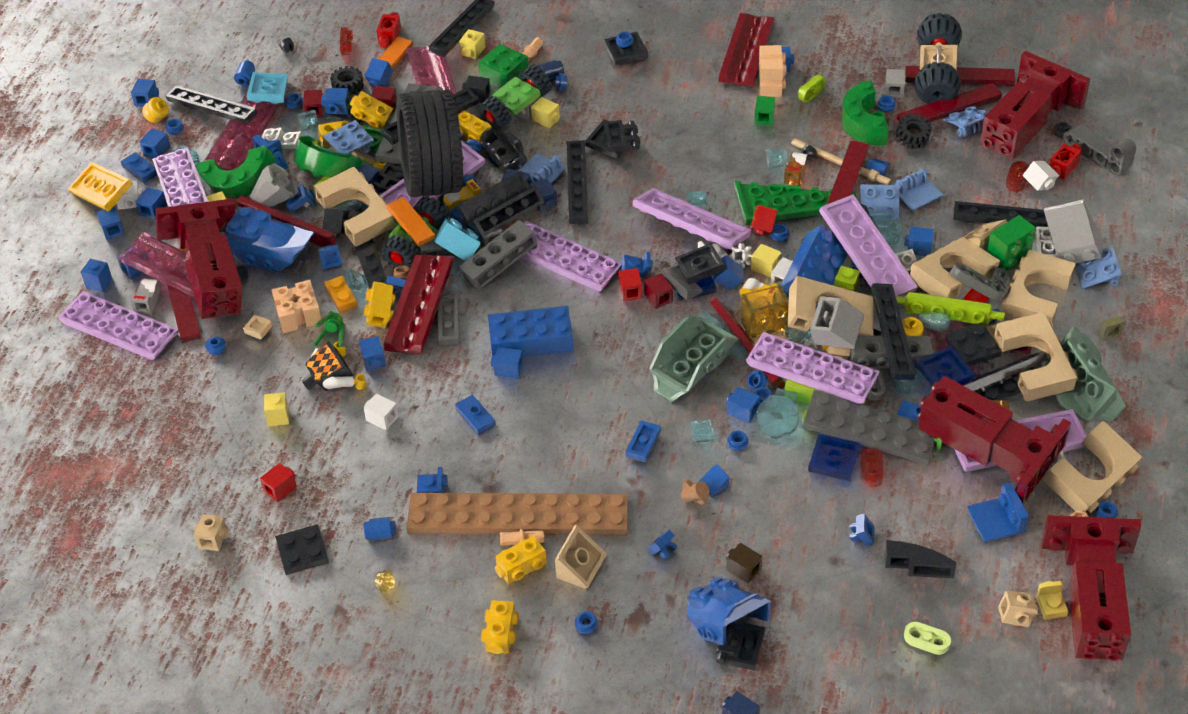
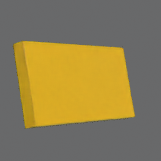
(100, 186)

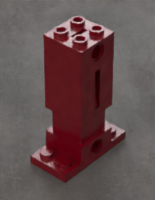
(1026, 106)
(207, 253)
(990, 434)
(1097, 581)

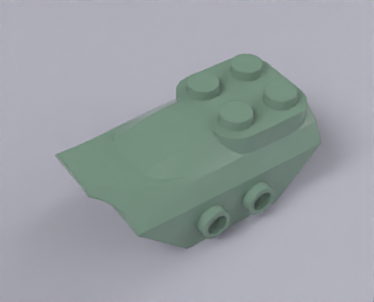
(687, 355)
(1094, 392)

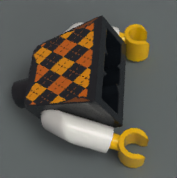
(330, 370)

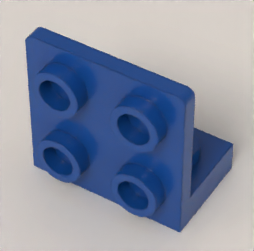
(1000, 516)

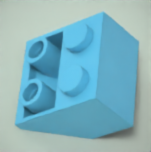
(457, 240)

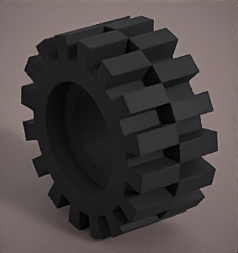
(354, 76)
(913, 139)

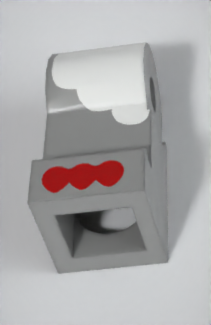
(147, 293)

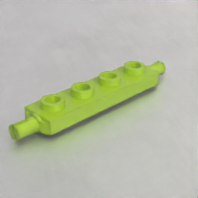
(957, 309)

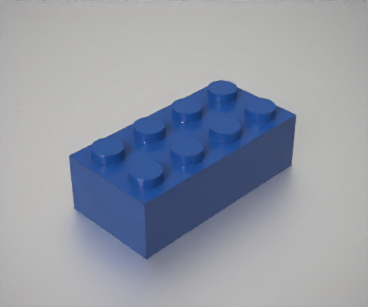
(817, 258)
(532, 331)

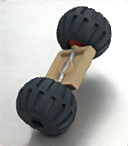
(938, 74)

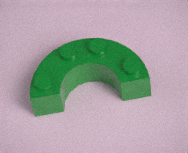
(857, 121)
(321, 161)
(240, 180)

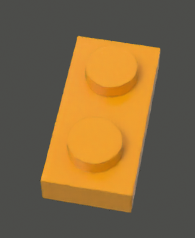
(340, 294)

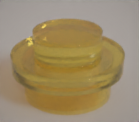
(384, 581)

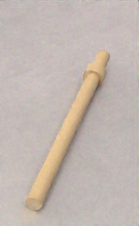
(871, 175)

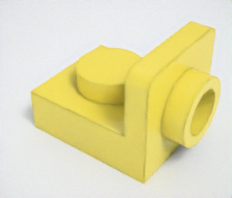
(1051, 600)

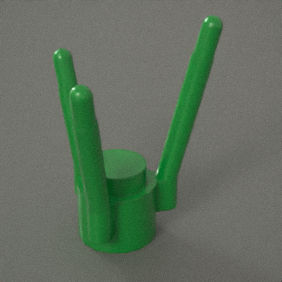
(333, 323)

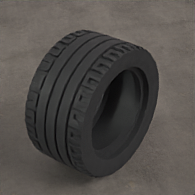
(430, 143)

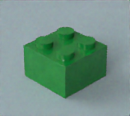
(502, 65)
(1011, 242)

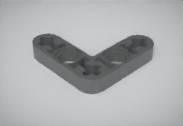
(994, 288)

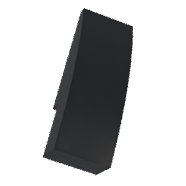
(918, 560)

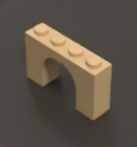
(353, 186)
(1036, 269)
(935, 280)
(806, 293)
(1038, 333)
(1083, 492)

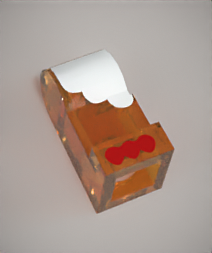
(796, 167)

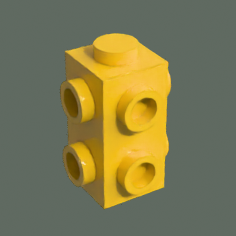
(370, 110)
(472, 126)
(378, 309)
(520, 560)
(499, 629)

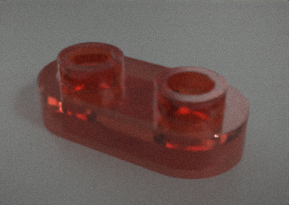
(346, 37)
(1015, 180)
(871, 465)

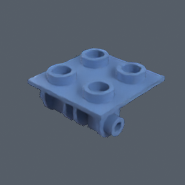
(968, 121)
(350, 138)
(543, 168)
(917, 190)
(881, 199)
(1100, 270)

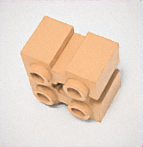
(772, 70)
(296, 306)

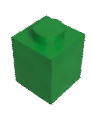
(764, 110)

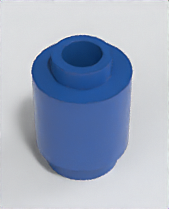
(244, 73)
(379, 528)

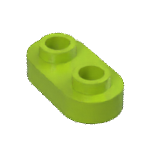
(811, 88)

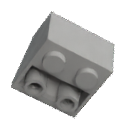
(836, 323)

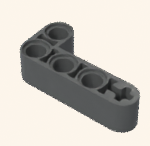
(1108, 156)

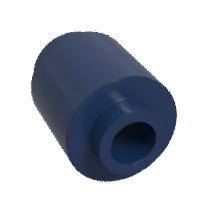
(552, 68)

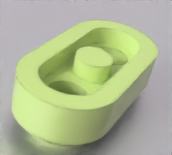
(927, 638)

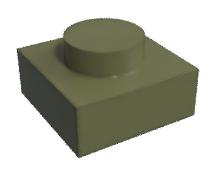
(1111, 328)

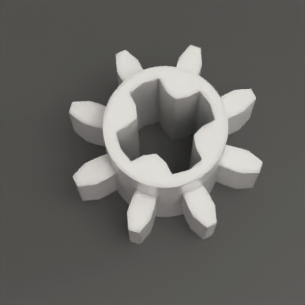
(736, 254)

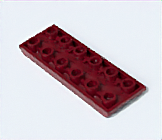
(742, 56)
(418, 304)

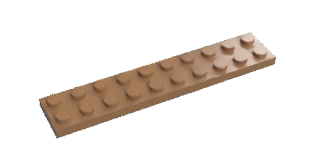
(515, 511)

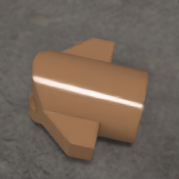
(695, 492)

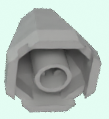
(273, 186)

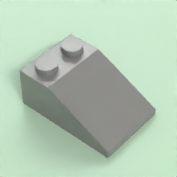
(1074, 232)

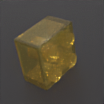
(764, 311)

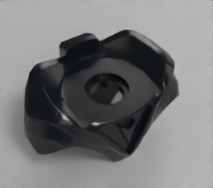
(494, 142)

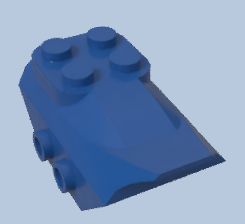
(264, 241)
(721, 603)

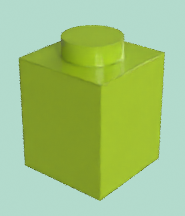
(847, 278)

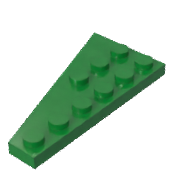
(787, 199)

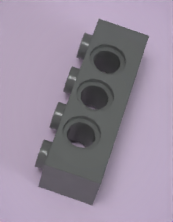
(498, 255)
(872, 353)

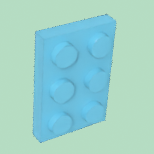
(267, 87)

